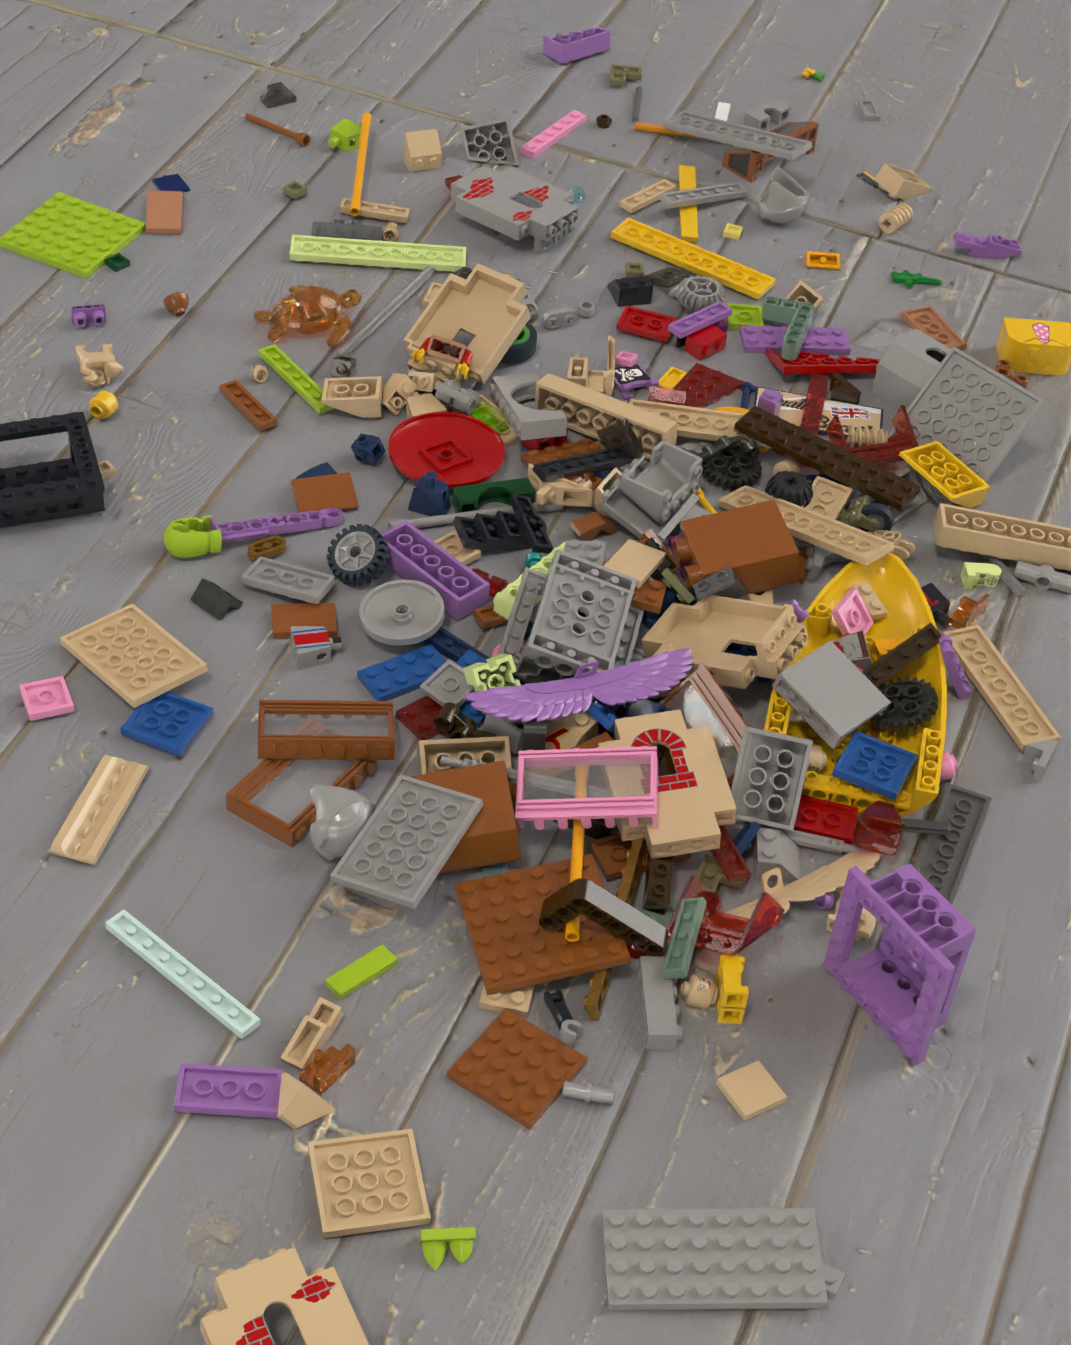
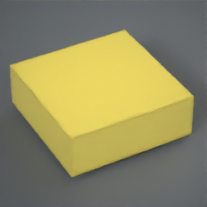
(732, 231)

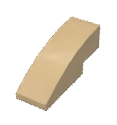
(312, 1033)

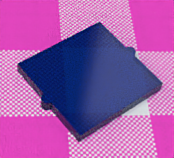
(171, 183)

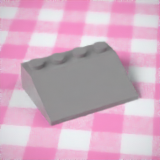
(770, 777)

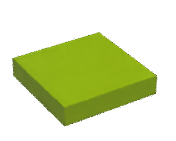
(744, 315)

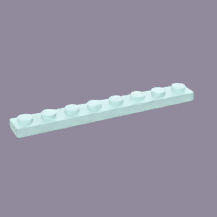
(183, 974)

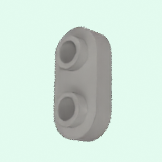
(559, 318)

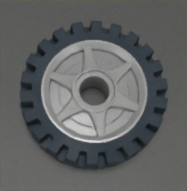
(353, 568)

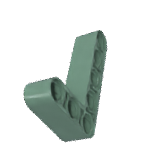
(796, 314)

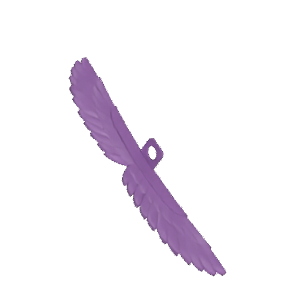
(560, 697)

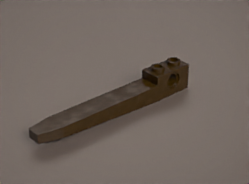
(660, 870)

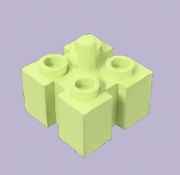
(493, 674)

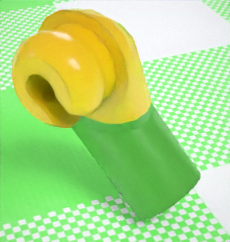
(812, 73)

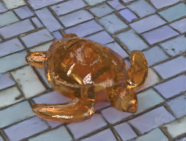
(311, 311)

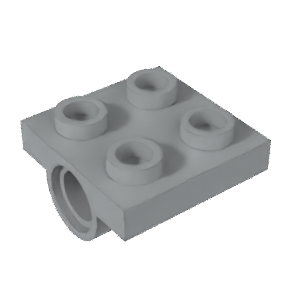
(461, 398)

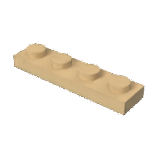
(647, 196)
(378, 211)

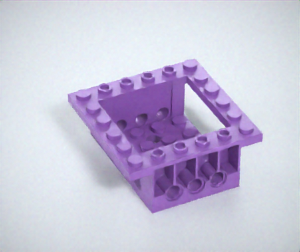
(919, 961)

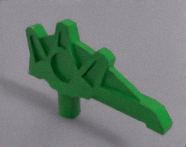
(909, 279)

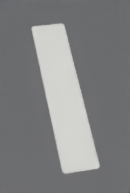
(722, 111)

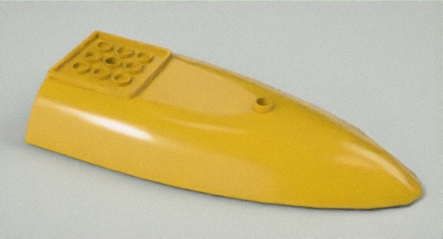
(906, 616)

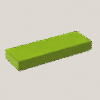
(361, 972)

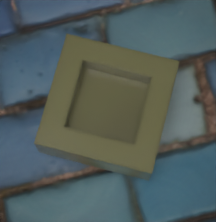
(295, 190)
(634, 270)

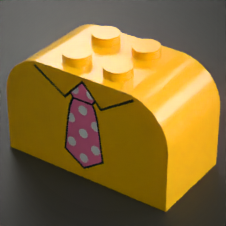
(1035, 346)

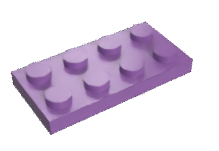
(228, 1090)

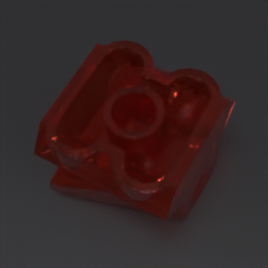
(879, 828)

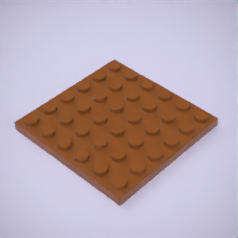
(506, 931)

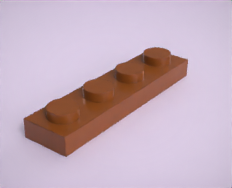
(248, 405)

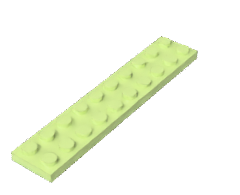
(376, 253)

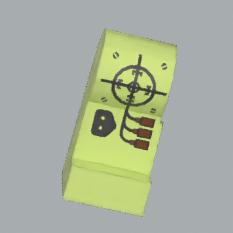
(980, 574)

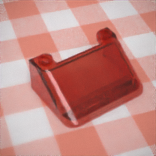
(724, 931)

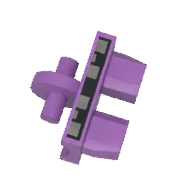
(88, 314)

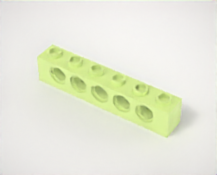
(505, 599)

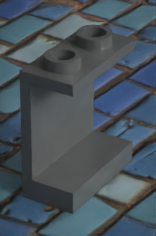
(721, 584)

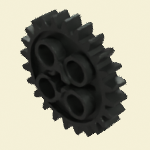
(732, 469)
(909, 705)

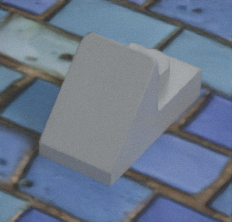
(1040, 756)

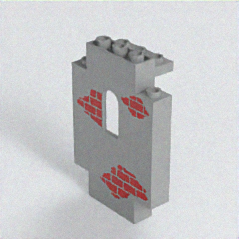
(488, 197)

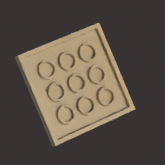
(368, 1183)

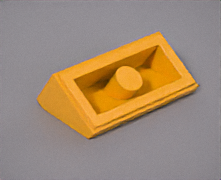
(822, 260)

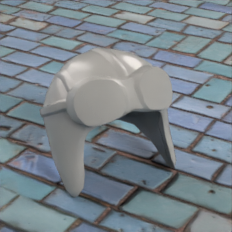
(784, 200)
(339, 818)

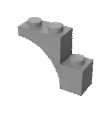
(819, 557)

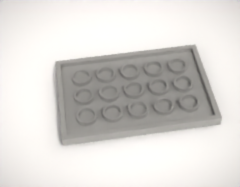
(406, 841)

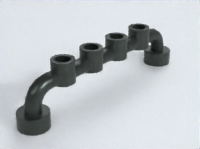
(726, 443)

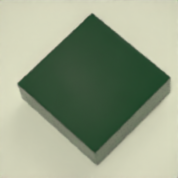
(117, 262)

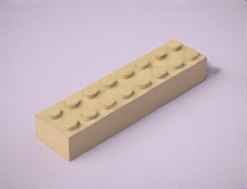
(592, 410)
(1002, 536)

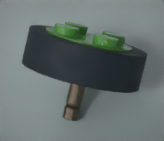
(523, 346)

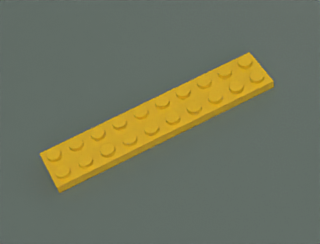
(693, 258)

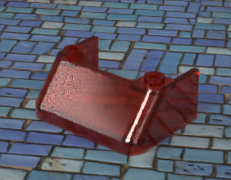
(882, 452)

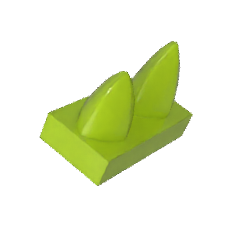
(435, 1241)

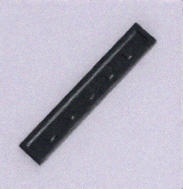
(582, 463)

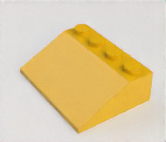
(947, 474)

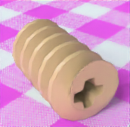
(895, 218)
(865, 437)

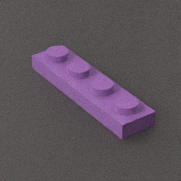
(700, 319)

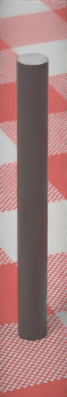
(637, 104)

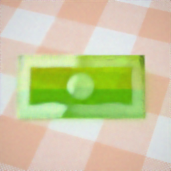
(490, 417)

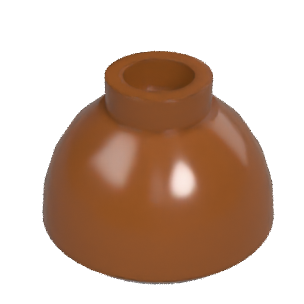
(177, 303)

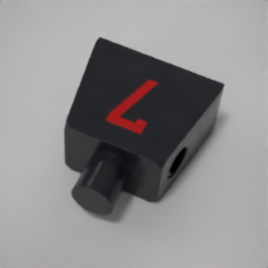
(938, 603)

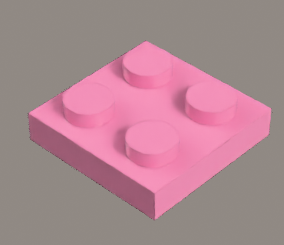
(852, 613)
(46, 698)

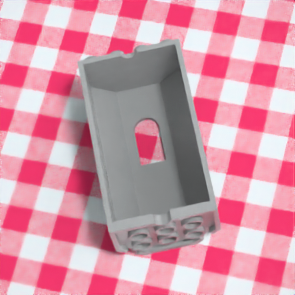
(907, 367)

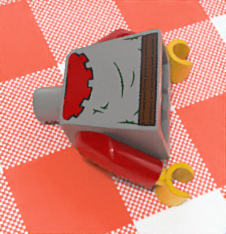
(856, 649)

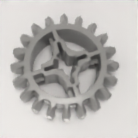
(699, 292)

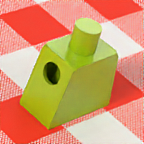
(345, 135)

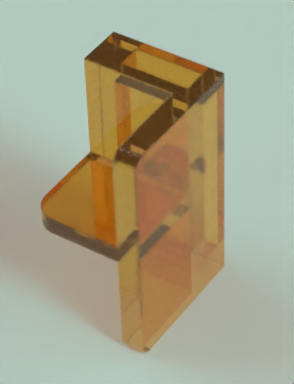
(968, 612)
(328, 1068)

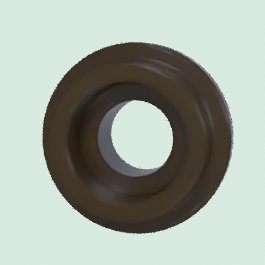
(603, 121)

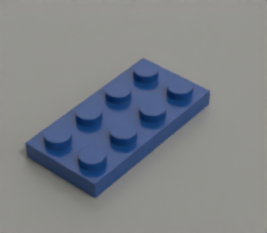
(401, 673)

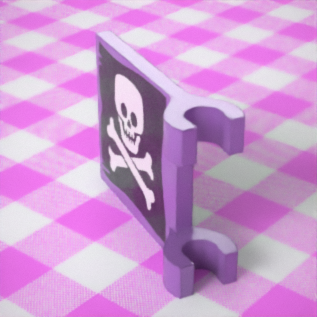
(632, 377)

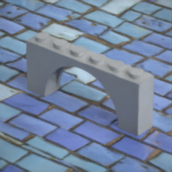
(527, 422)

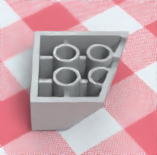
(490, 143)

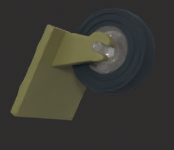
(867, 516)

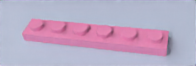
(553, 134)

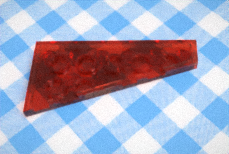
(706, 386)

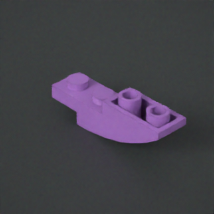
(992, 247)

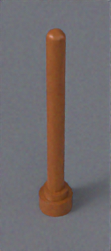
(301, 138)

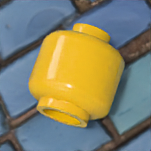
(103, 405)

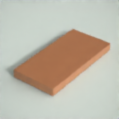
(164, 212)
(931, 323)

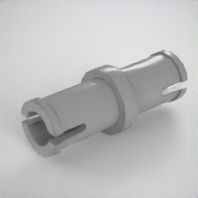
(589, 1092)

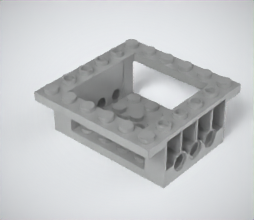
(565, 590)

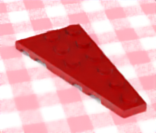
(822, 364)

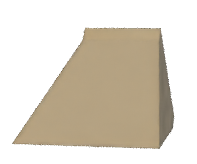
(299, 1103)

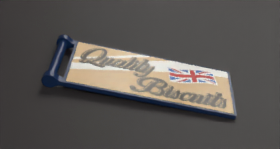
(793, 406)

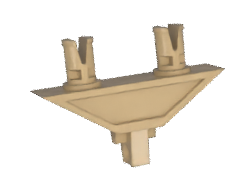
(561, 491)

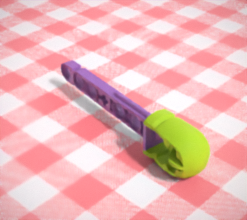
(197, 536)

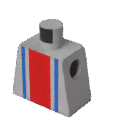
(312, 645)

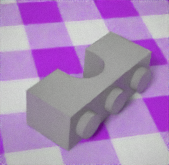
(774, 111)

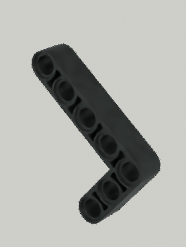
(534, 732)

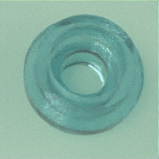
(578, 194)

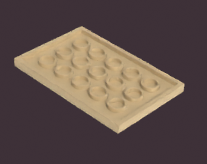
(133, 655)

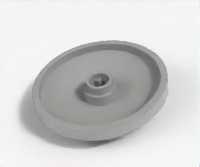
(402, 612)

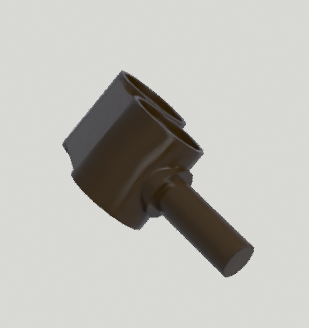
(455, 727)

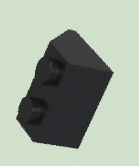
(631, 291)

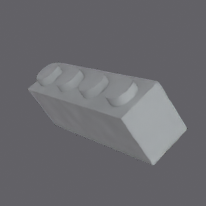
(658, 1005)

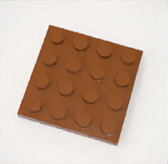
(517, 1068)

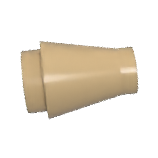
(390, 232)

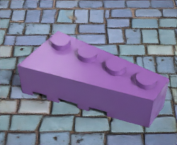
(577, 44)

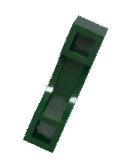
(474, 496)

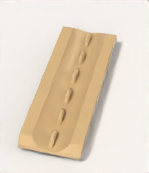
(99, 809)

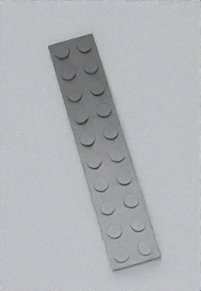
(738, 135)

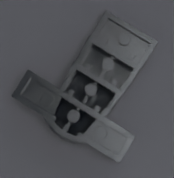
(505, 530)

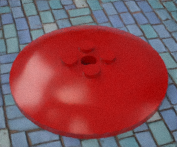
(469, 448)

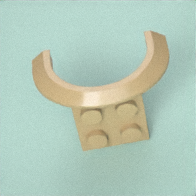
(594, 379)

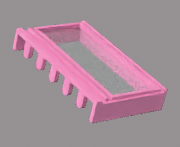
(587, 785)

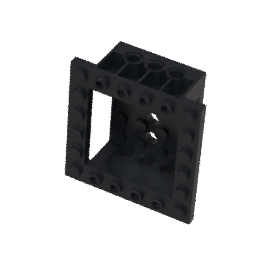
(51, 487)

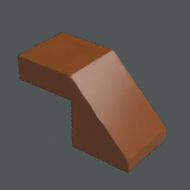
(591, 524)

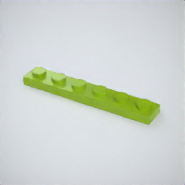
(294, 377)

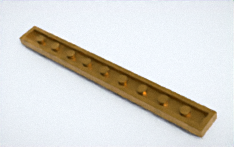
(625, 891)

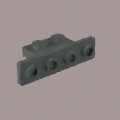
(349, 231)

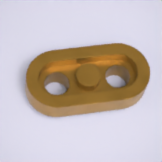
(267, 547)

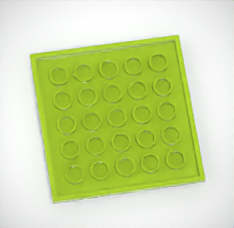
(72, 234)

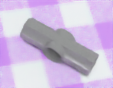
(1043, 576)

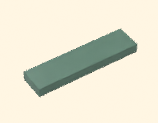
(683, 938)

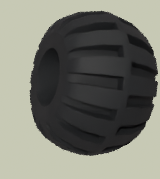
(790, 487)

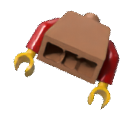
(447, 349)

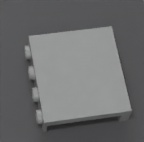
(634, 517)
(830, 693)

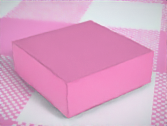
(626, 359)

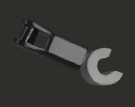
(569, 1028)

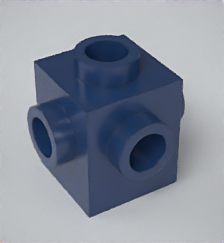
(368, 448)

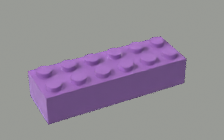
(423, 560)

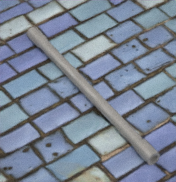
(448, 518)

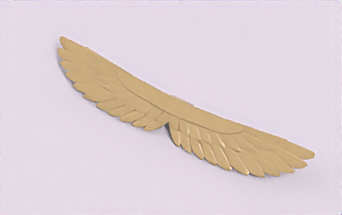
(812, 885)

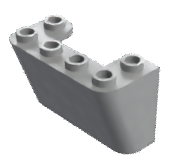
(665, 482)

